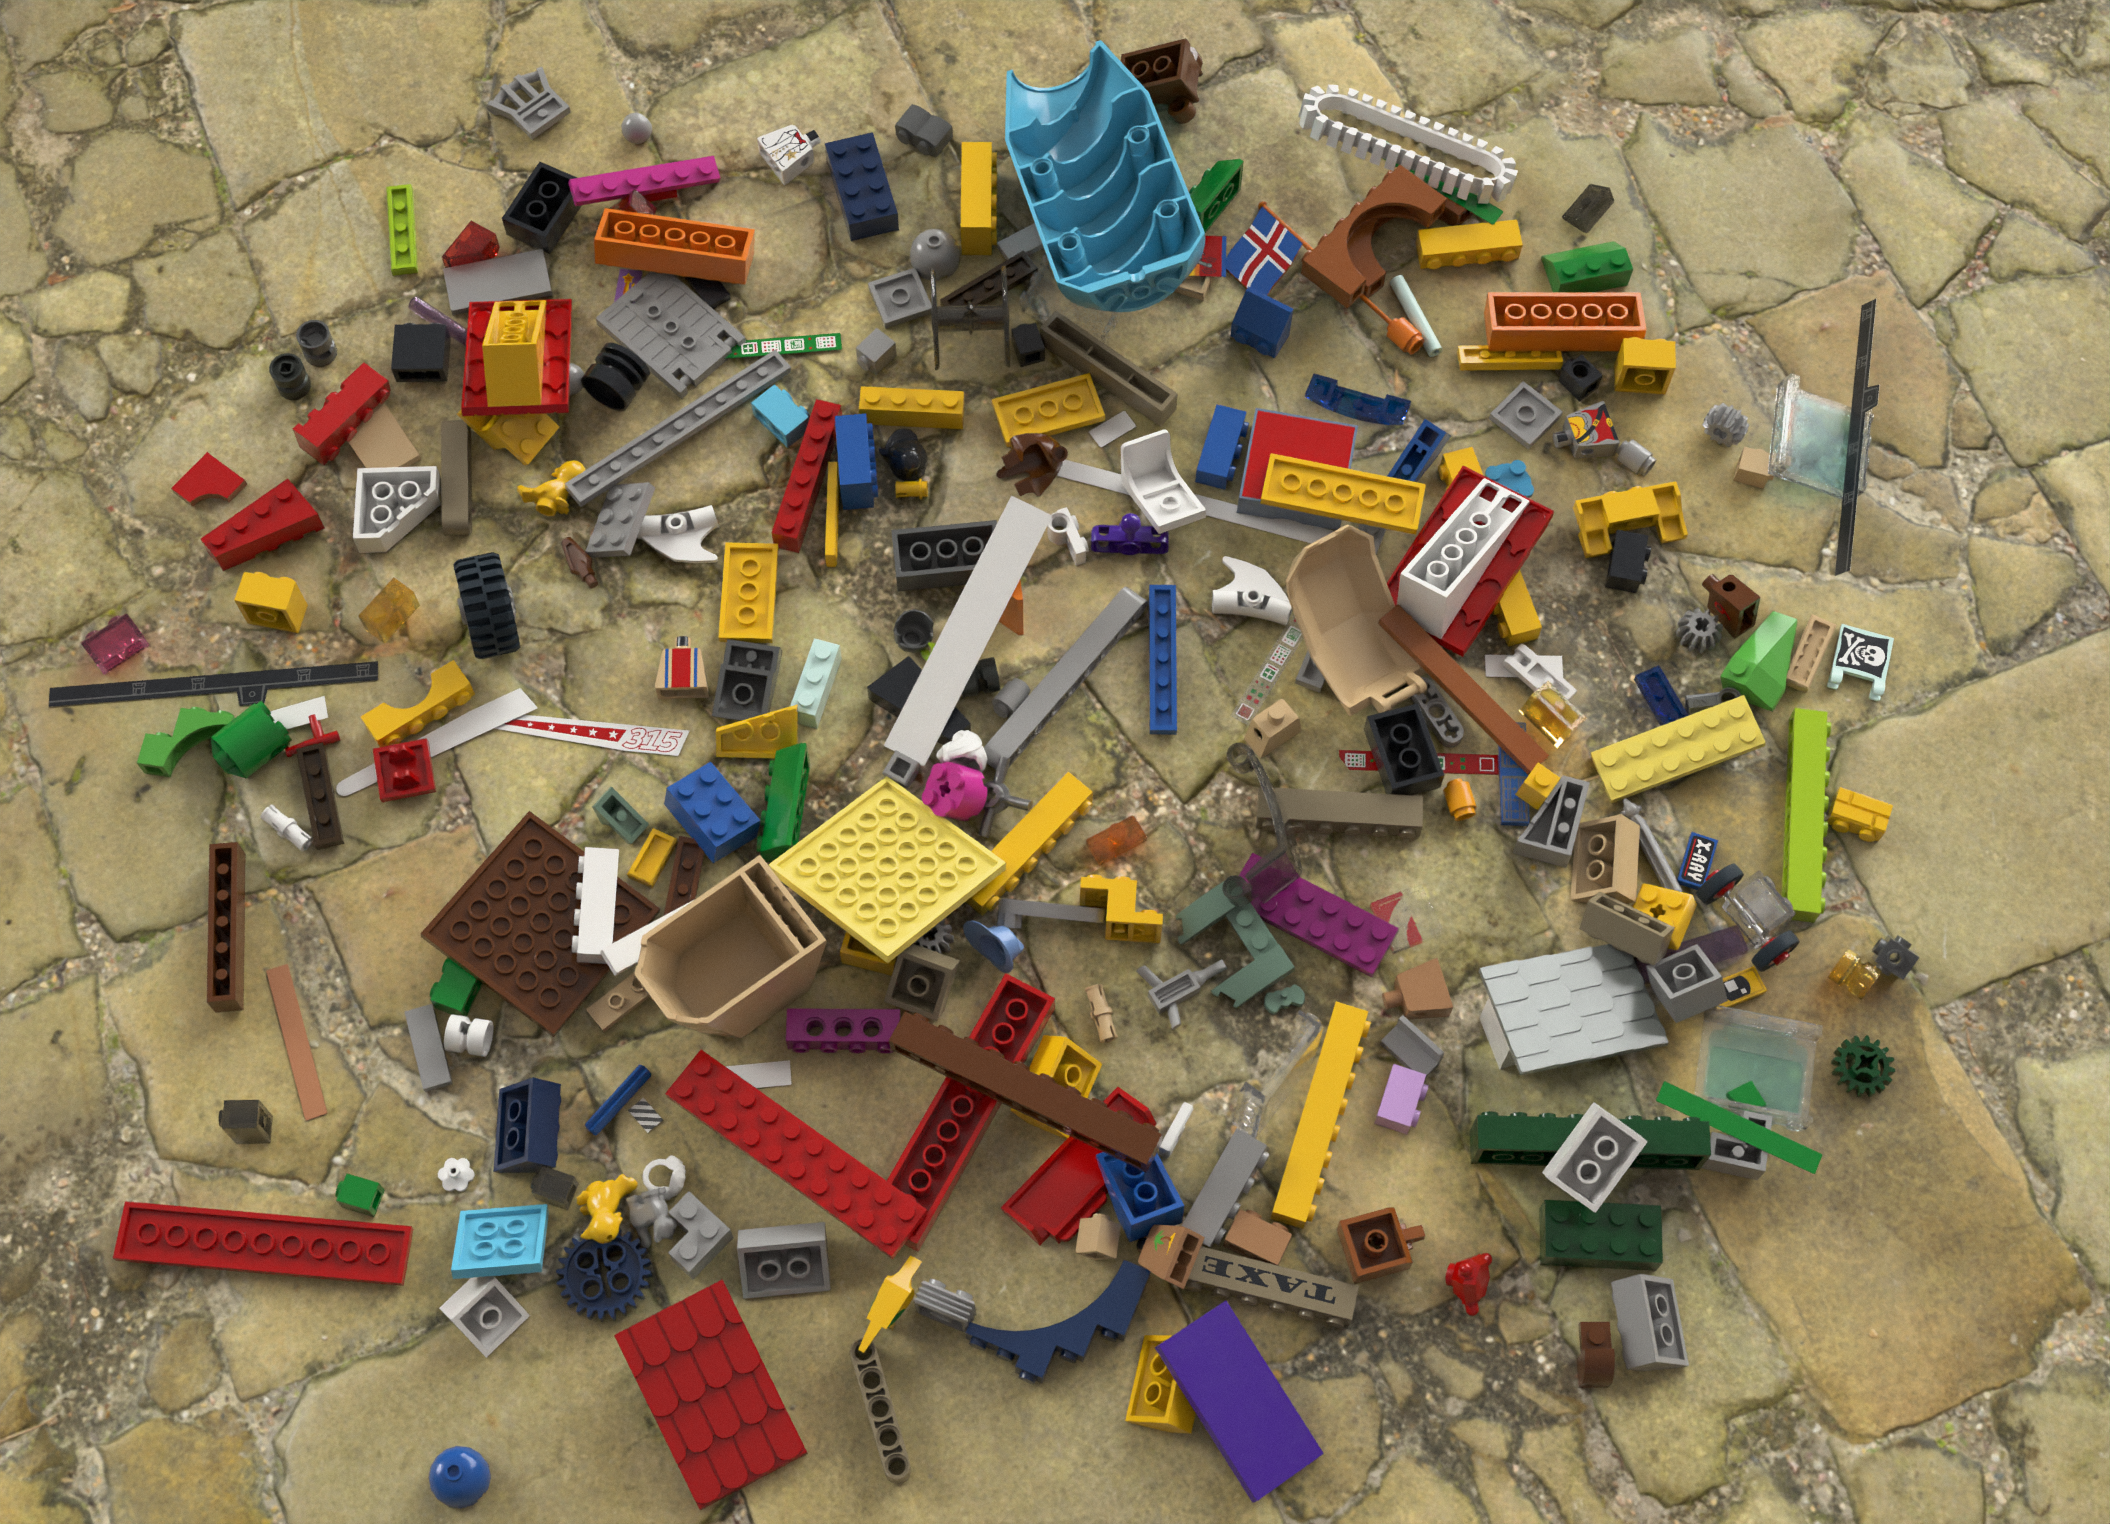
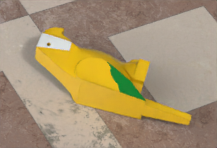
(891, 1301)

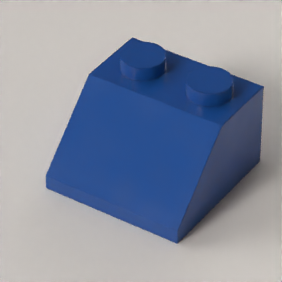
(1262, 322)

